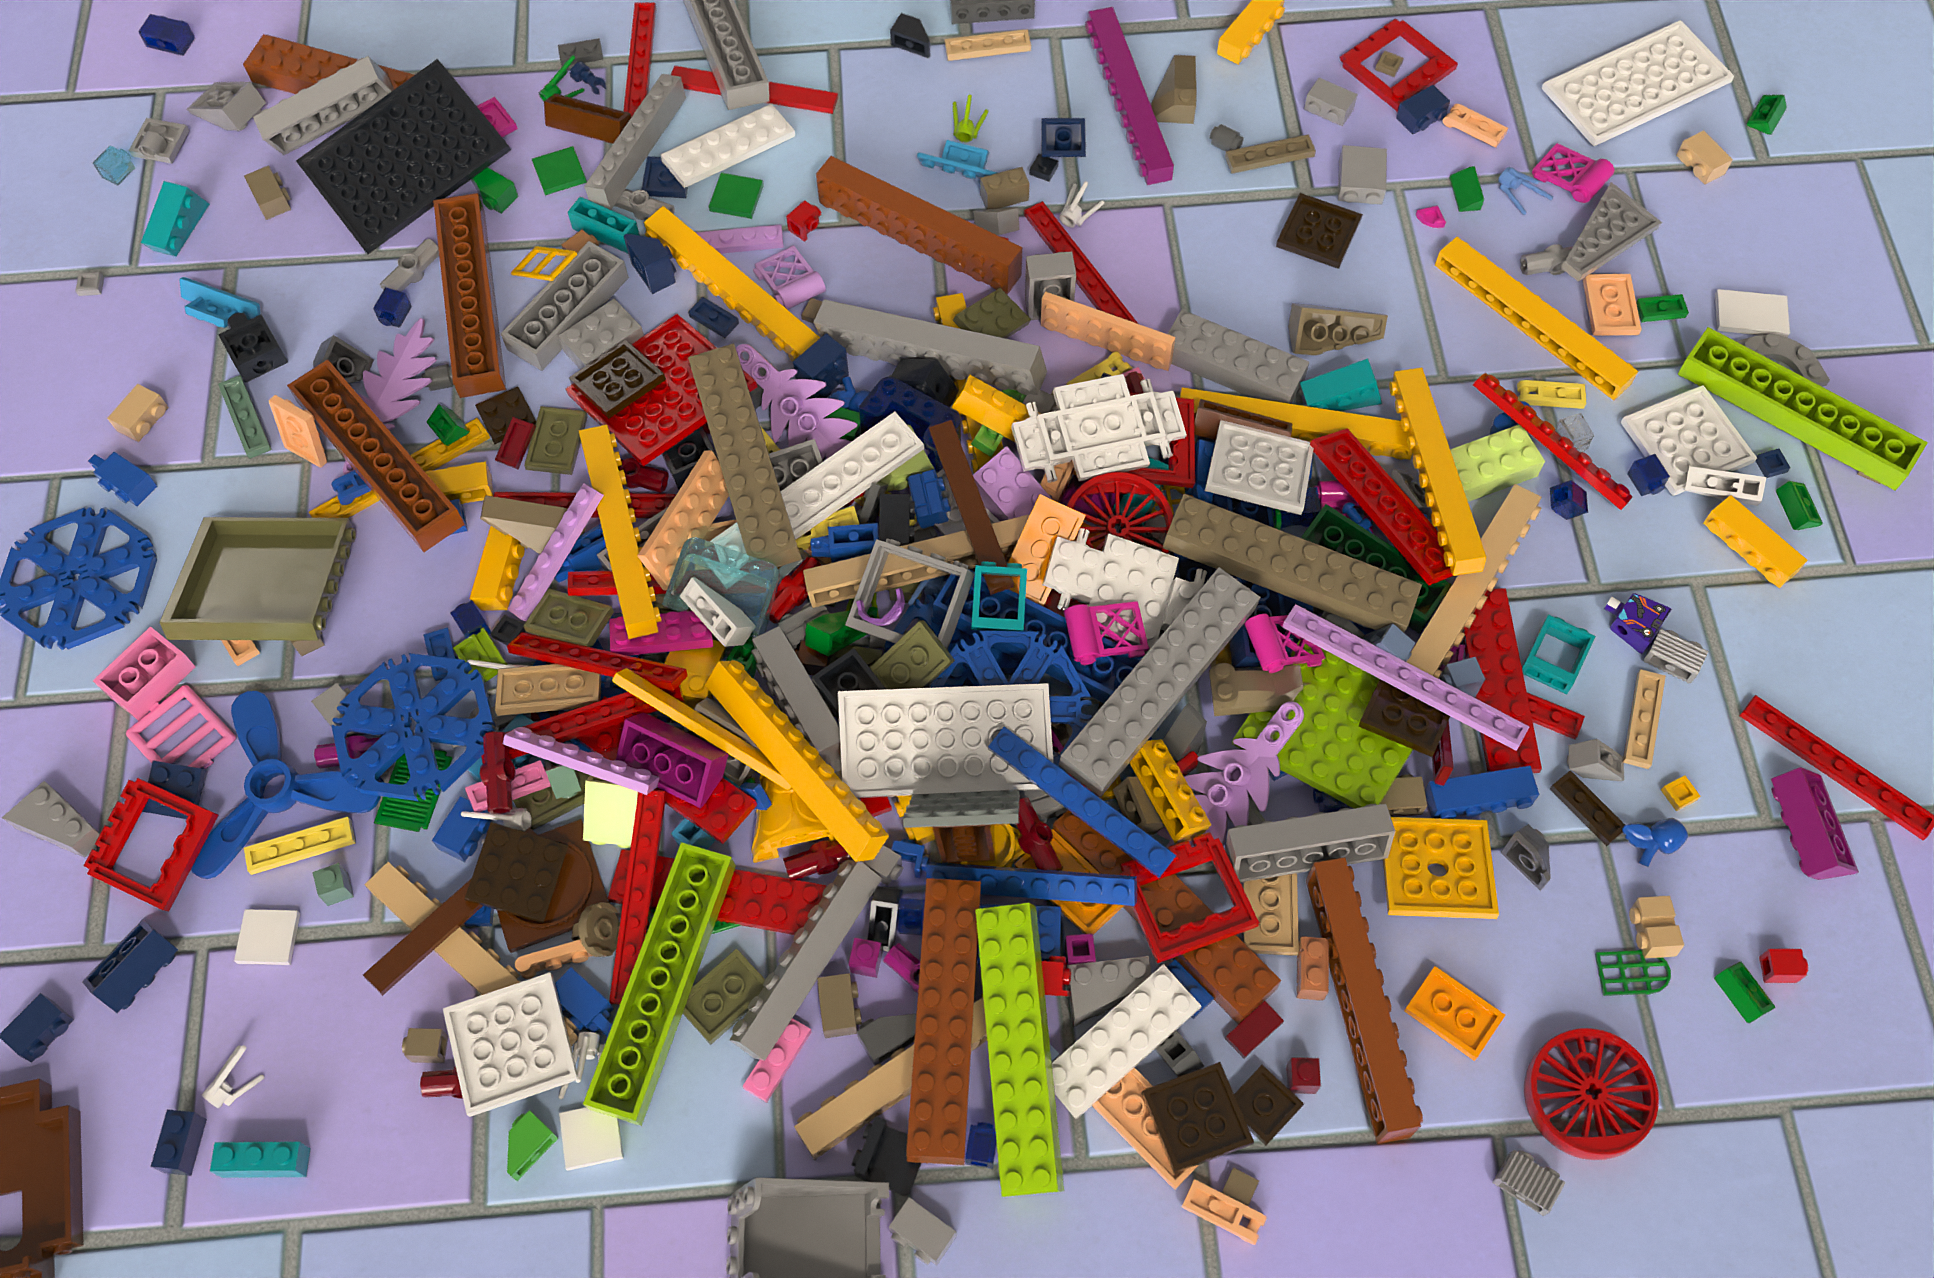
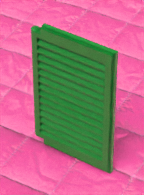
(407, 813)

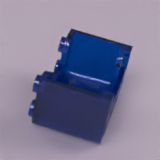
(912, 407)

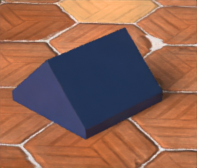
(1063, 137)

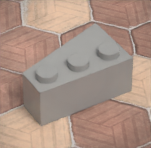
(53, 819)
(1104, 985)

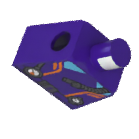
(1637, 620)

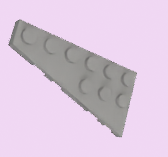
(1612, 229)

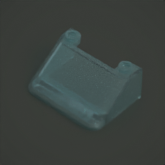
(732, 574)

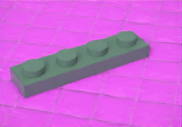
(244, 417)

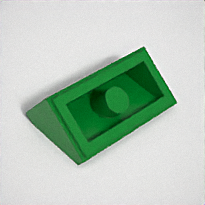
(1768, 113)
(1467, 190)
(447, 425)
(1798, 506)
(1744, 992)

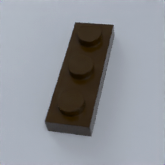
(1588, 807)

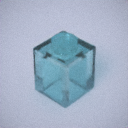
(114, 165)

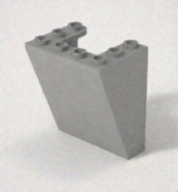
(805, 1229)

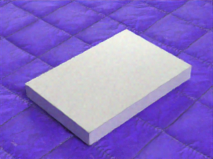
(1752, 313)

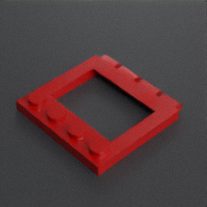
(1429, 74)
(1182, 463)
(175, 869)
(1204, 931)

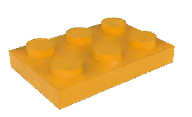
(1454, 1013)

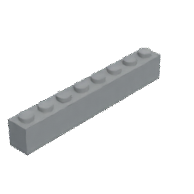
(635, 141)
(805, 959)

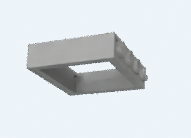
(872, 575)

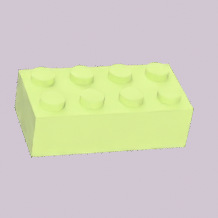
(1497, 462)

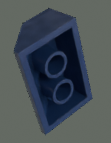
(130, 967)

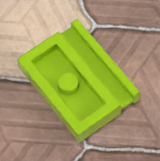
(480, 648)

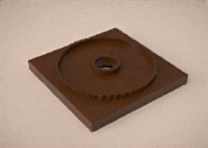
(575, 889)

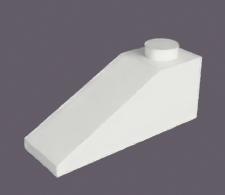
(1722, 484)
(719, 615)

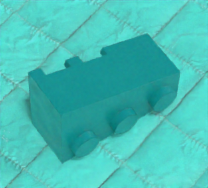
(173, 218)
(1343, 388)

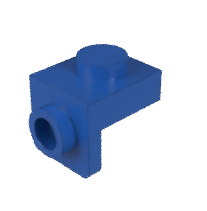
(912, 853)

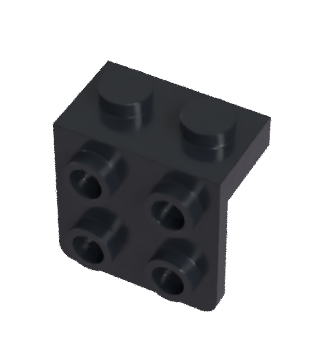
(885, 1158)

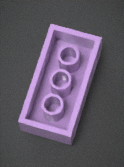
(1007, 488)

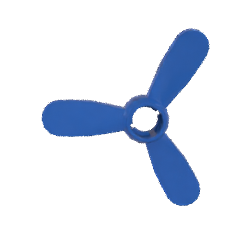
(260, 740)

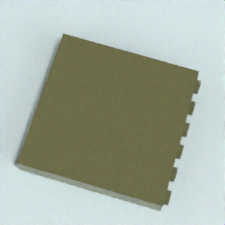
(259, 579)

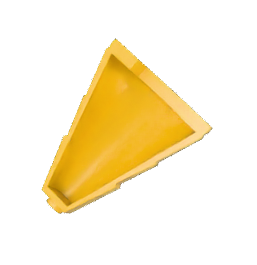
(784, 822)

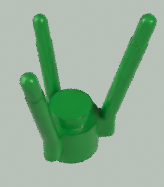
(552, 88)

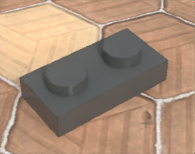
(583, 51)
(869, 512)

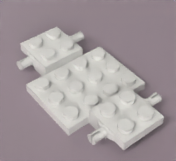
(1098, 428)
(1121, 575)

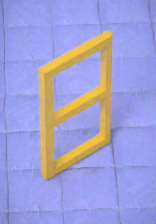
(552, 252)

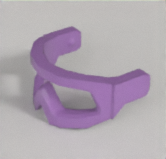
(887, 619)

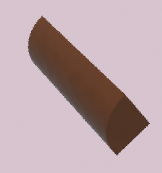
(584, 118)
(1210, 413)

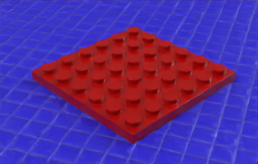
(669, 409)

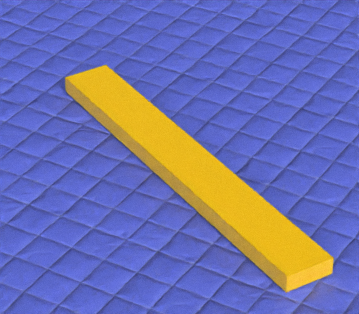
(428, 459)
(699, 724)

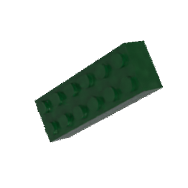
(1348, 538)

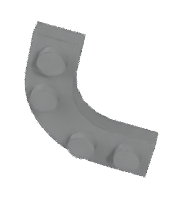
(1791, 353)

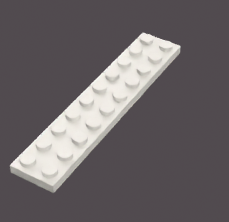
(841, 477)

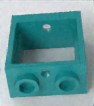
(998, 624)
(1549, 673)

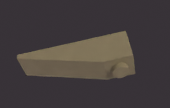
(1177, 92)
(1326, 328)
(523, 520)

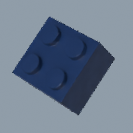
(823, 362)

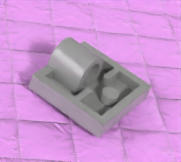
(159, 140)

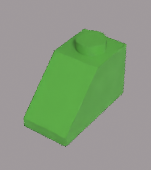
(527, 1143)

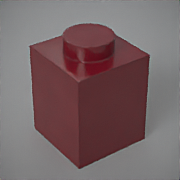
(1303, 1075)

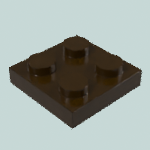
(500, 409)
(1266, 1104)

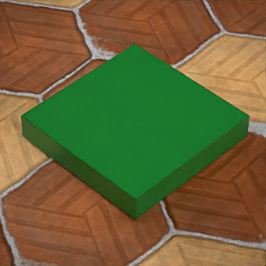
(559, 170)
(736, 195)

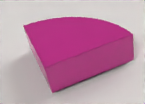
(1431, 217)

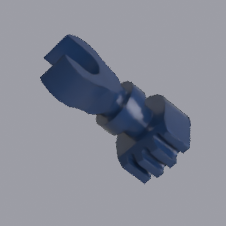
(582, 72)

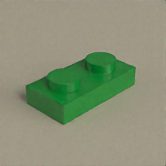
(1662, 308)

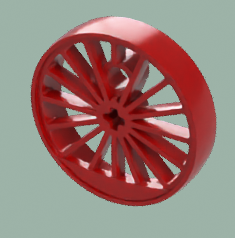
(1128, 484)
(1603, 1146)

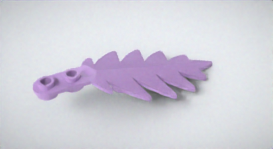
(394, 379)
(791, 404)
(1243, 773)

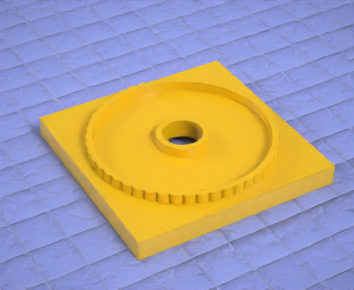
(1461, 849)

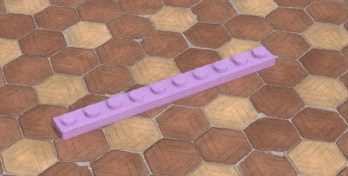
(1406, 677)

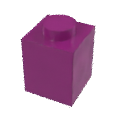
(1079, 949)
(865, 957)

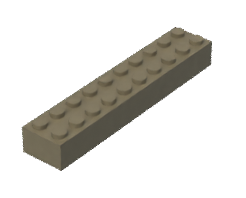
(744, 456)
(1291, 565)

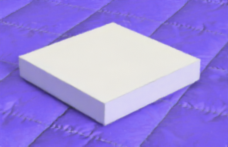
(267, 937)
(589, 1138)

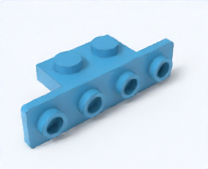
(959, 158)
(214, 304)

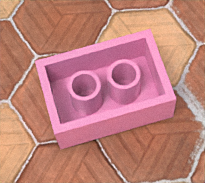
(144, 673)

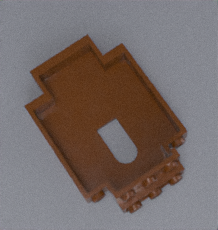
(44, 1162)

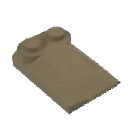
(1252, 689)

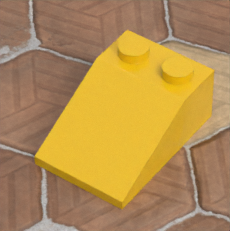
(699, 667)

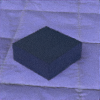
(1772, 463)

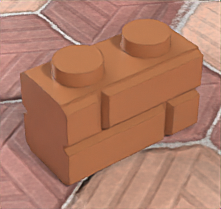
(1313, 968)

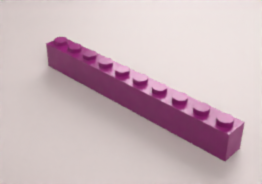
(1129, 96)

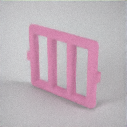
(199, 706)

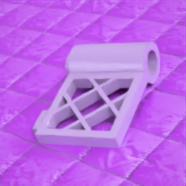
(797, 287)

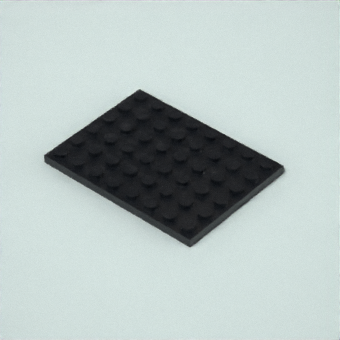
(403, 156)

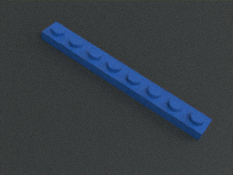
(1081, 802)
(1041, 883)

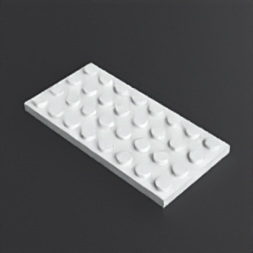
(1637, 82)
(938, 738)

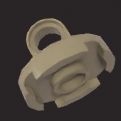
(598, 929)

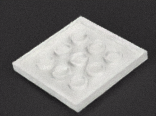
(1686, 434)
(1260, 467)
(510, 1044)

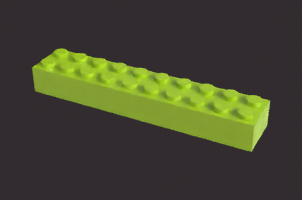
(1803, 409)
(660, 984)
(1019, 1050)

